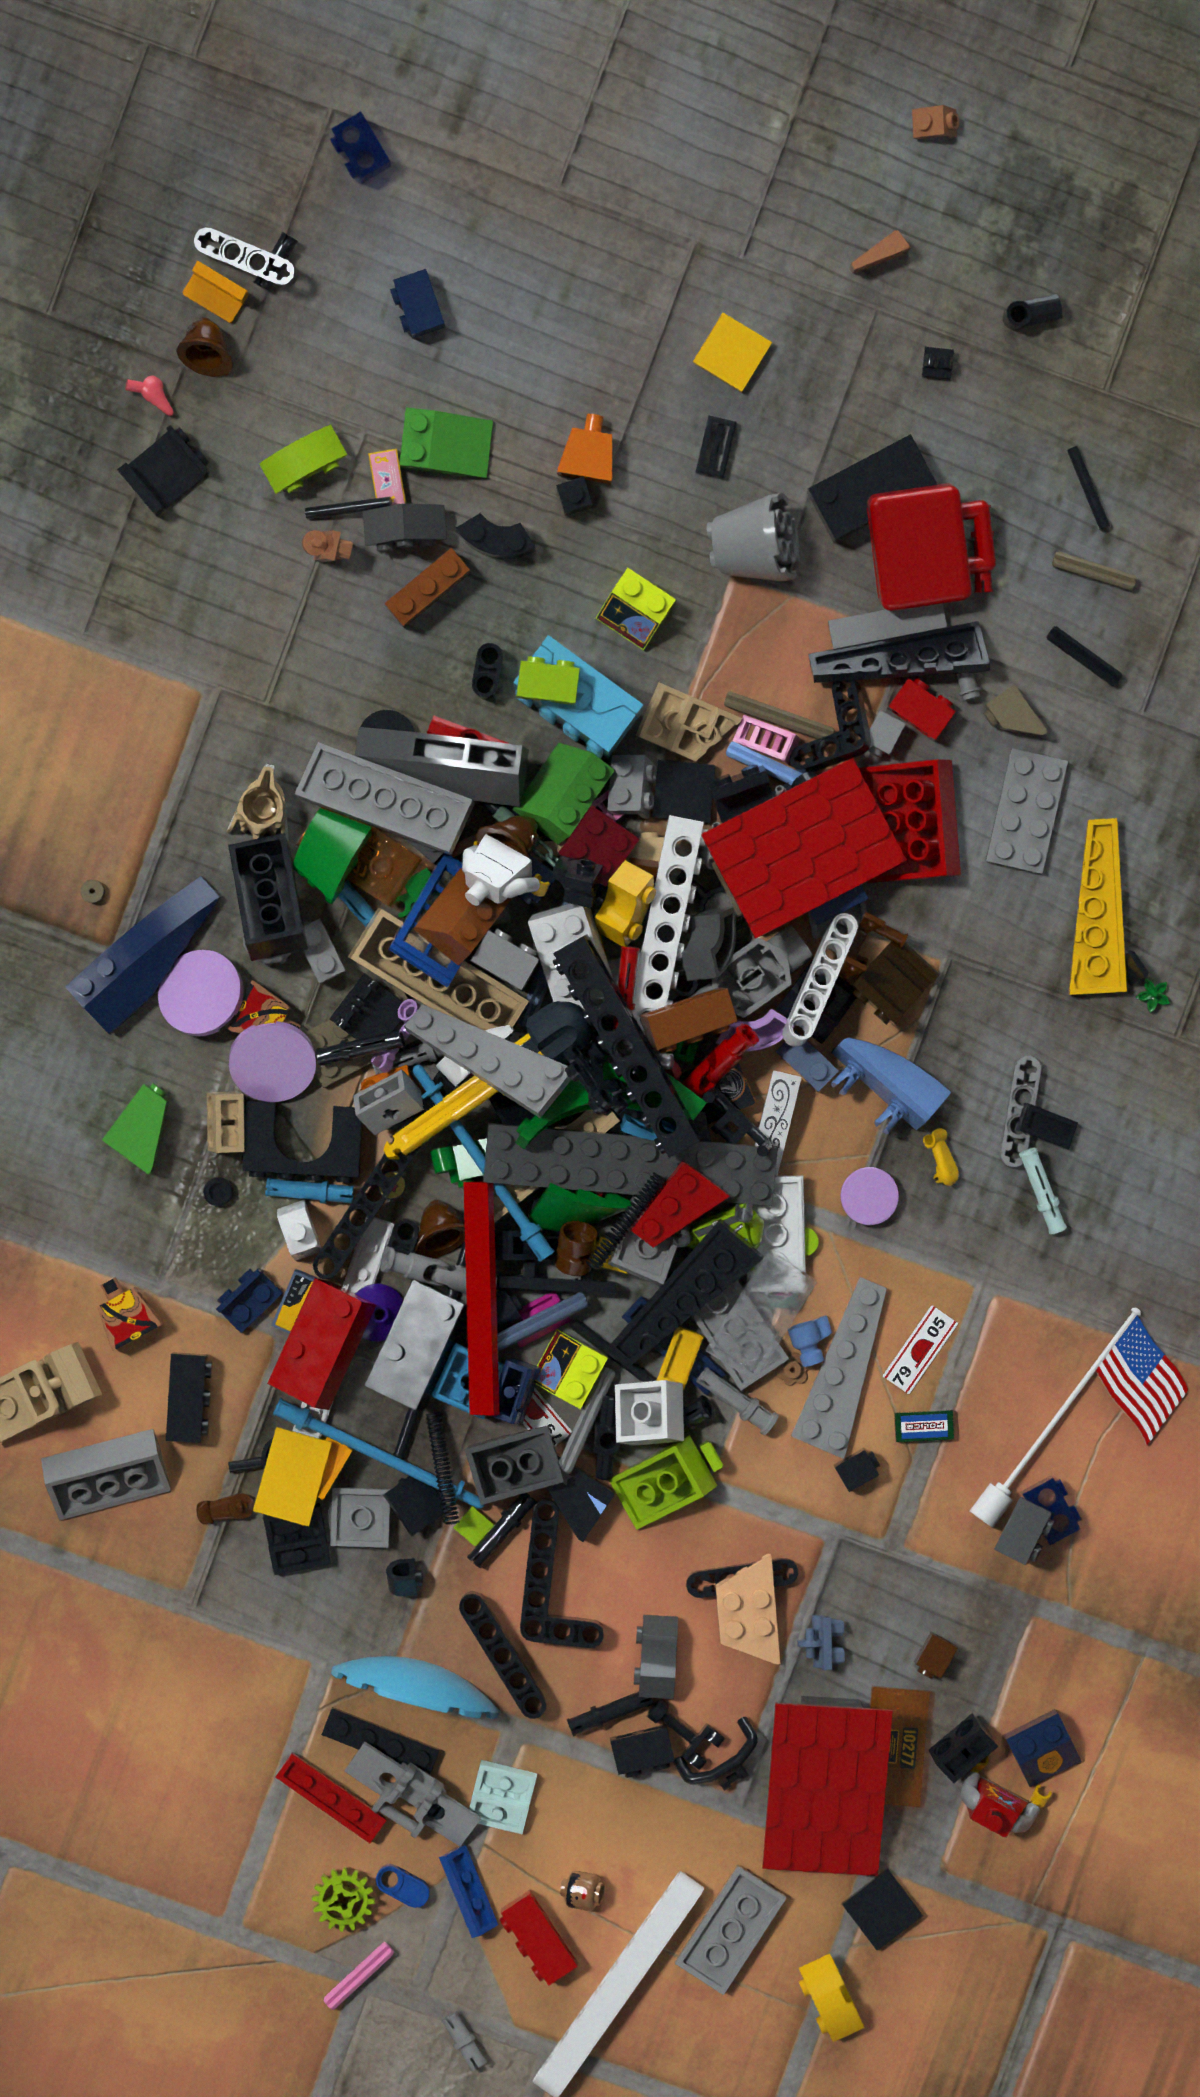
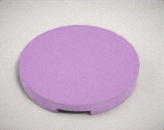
(200, 993)
(272, 1061)

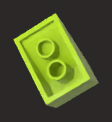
(663, 1483)

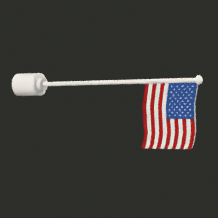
(1138, 1381)

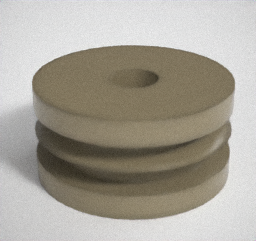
(92, 884)

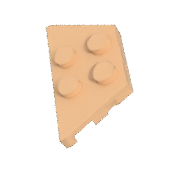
(749, 1611)

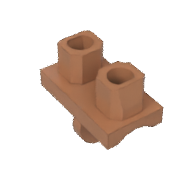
(326, 545)

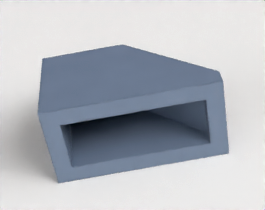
(808, 1063)

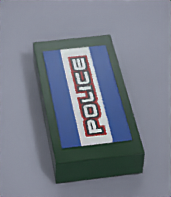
(924, 1426)

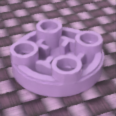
(869, 1196)

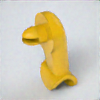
(946, 1168)

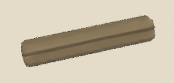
(1094, 571)

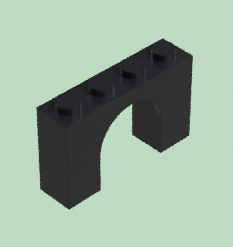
(264, 1155)

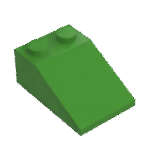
(445, 443)

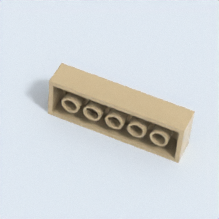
(469, 997)

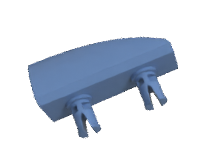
(898, 1082)

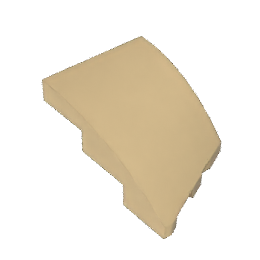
(684, 722)

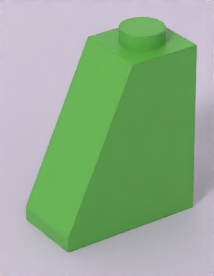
(140, 1127)

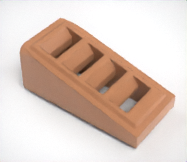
(887, 249)

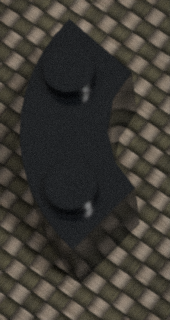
(496, 540)

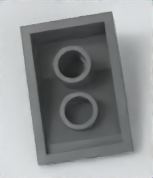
(514, 1464)

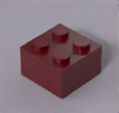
(601, 841)

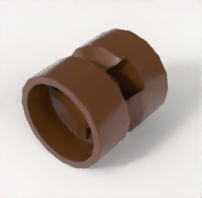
(576, 1244)

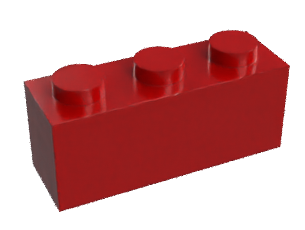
(538, 1938)

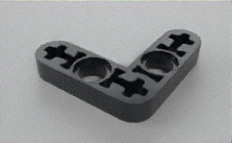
(843, 739)

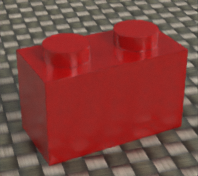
(921, 708)

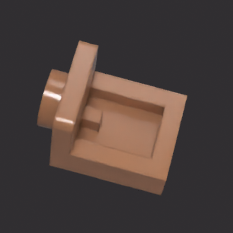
(935, 122)

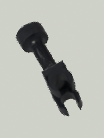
(660, 1712)

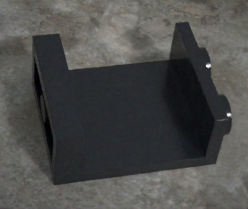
(165, 470)

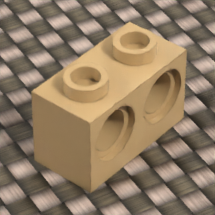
(225, 1122)

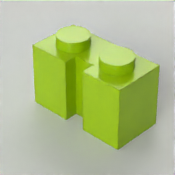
(548, 681)

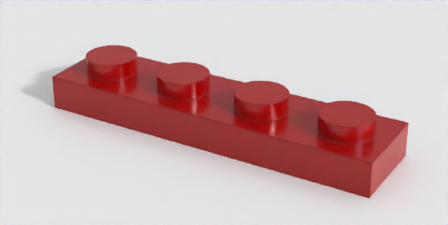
(331, 1797)

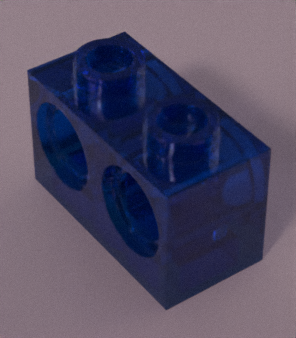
(365, 145)
(1057, 1506)

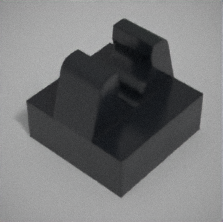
(937, 363)

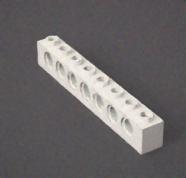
(676, 830)

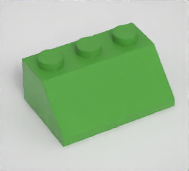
(564, 790)

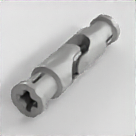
(414, 1265)

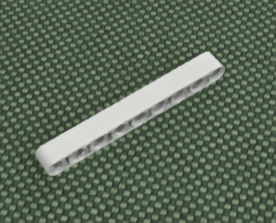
(618, 1984)

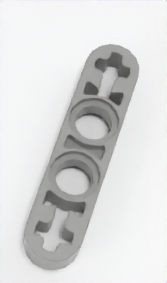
(1014, 1110)

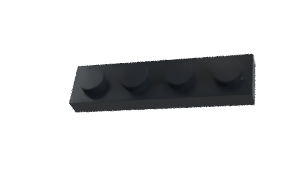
(399, 1747)

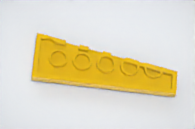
(1099, 931)

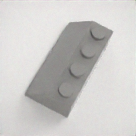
(105, 1474)

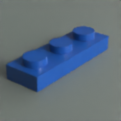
(468, 1891)

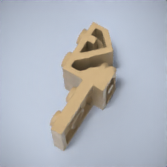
(45, 1390)

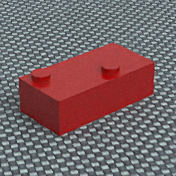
(321, 1344)

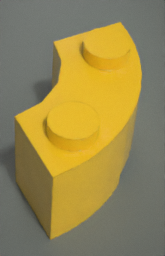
(625, 904)
(830, 1997)

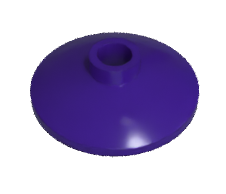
(385, 1299)

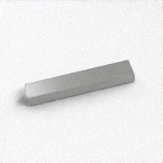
(885, 625)

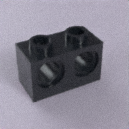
(963, 1748)

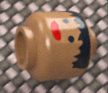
(582, 1890)

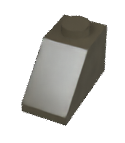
(1013, 714)

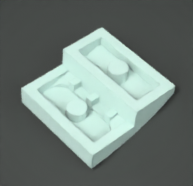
(502, 1796)

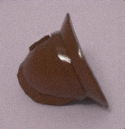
(205, 349)
(515, 832)
(439, 1230)

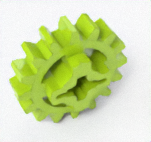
(347, 1911)

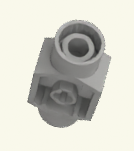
(761, 970)

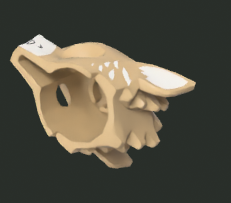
(262, 807)

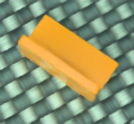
(215, 292)
(337, 1457)

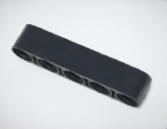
(507, 1668)

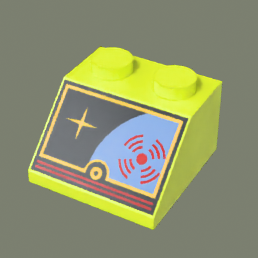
(635, 609)
(569, 1368)

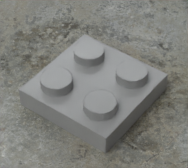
(360, 1517)

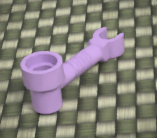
(405, 1012)

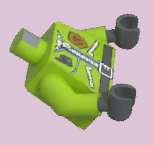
(739, 1217)

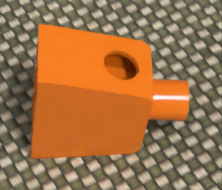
(588, 452)

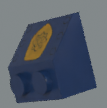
(1042, 1747)

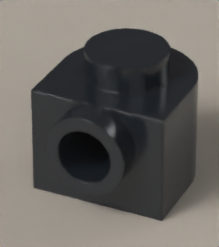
(404, 1577)

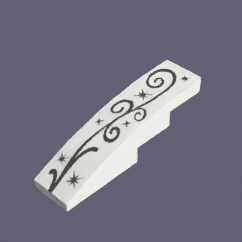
(779, 1110)

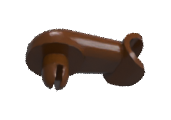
(228, 1508)

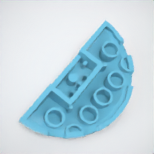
(417, 1684)

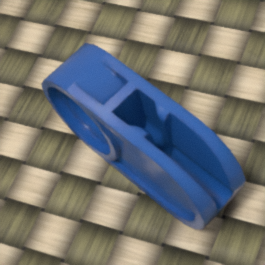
(407, 1890)

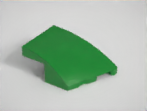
(330, 851)
(563, 1206)

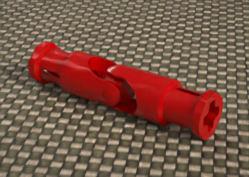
(721, 1060)

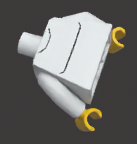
(498, 872)

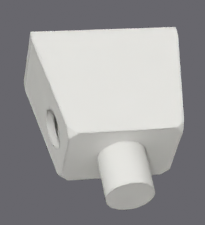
(298, 1230)

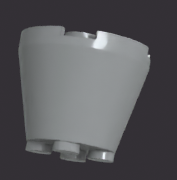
(756, 540)

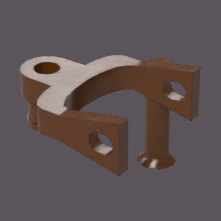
(853, 962)

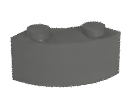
(710, 943)
(658, 1656)

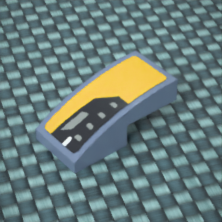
(292, 1300)

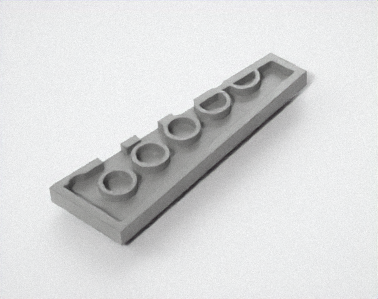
(505, 1066)
(835, 1394)

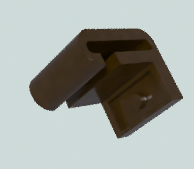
(894, 981)

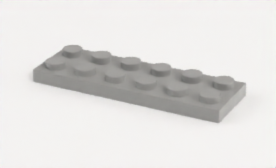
(384, 798)

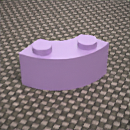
(768, 1029)

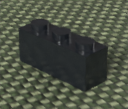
(188, 1397)

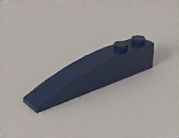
(139, 960)

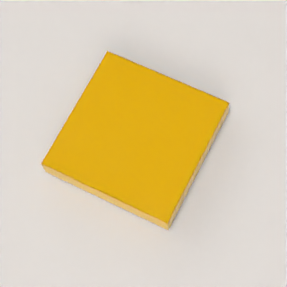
(732, 352)

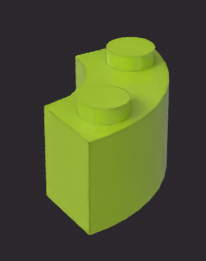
(303, 459)

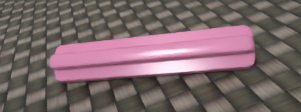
(358, 1975)

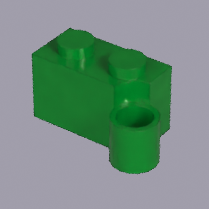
(458, 1163)

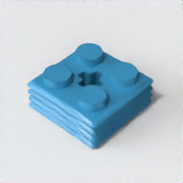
(450, 1386)

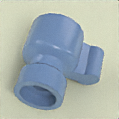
(806, 1337)

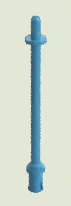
(529, 1231)
(303, 1419)

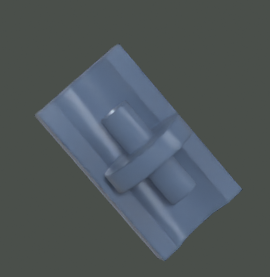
(819, 1642)

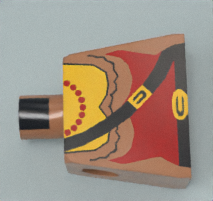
(260, 1007)
(126, 1314)

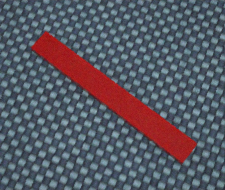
(481, 1298)

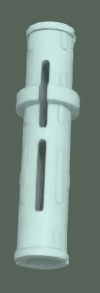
(1046, 1201)

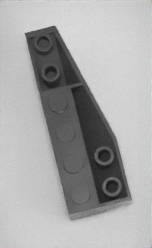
(461, 765)

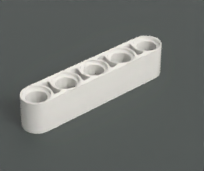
(811, 989)

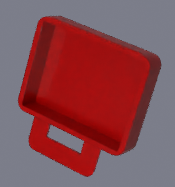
(923, 546)

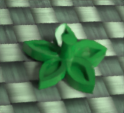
(1153, 995)

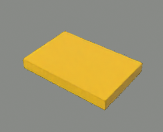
(292, 1476)

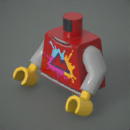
(997, 1807)

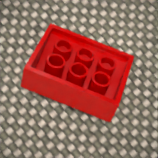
(921, 814)

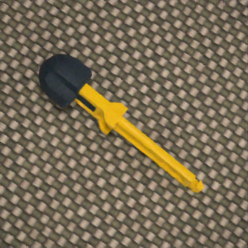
(549, 1034)

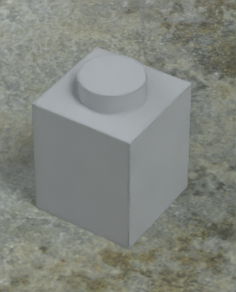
(884, 734)

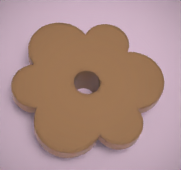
(798, 1376)

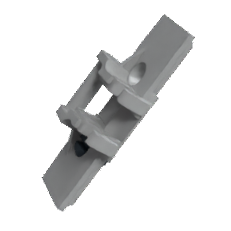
(416, 1787)

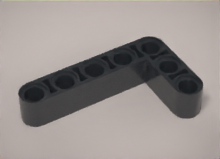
(543, 1585)

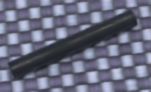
(1088, 488)
(347, 507)

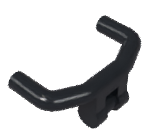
(739, 1119)
(728, 1771)

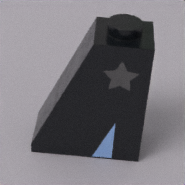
(581, 1500)

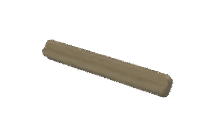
(777, 716)

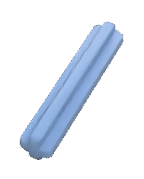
(772, 767)

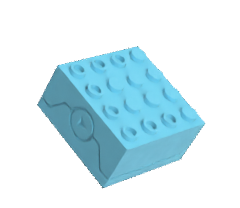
(601, 709)

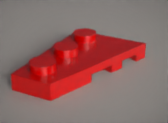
(678, 1203)

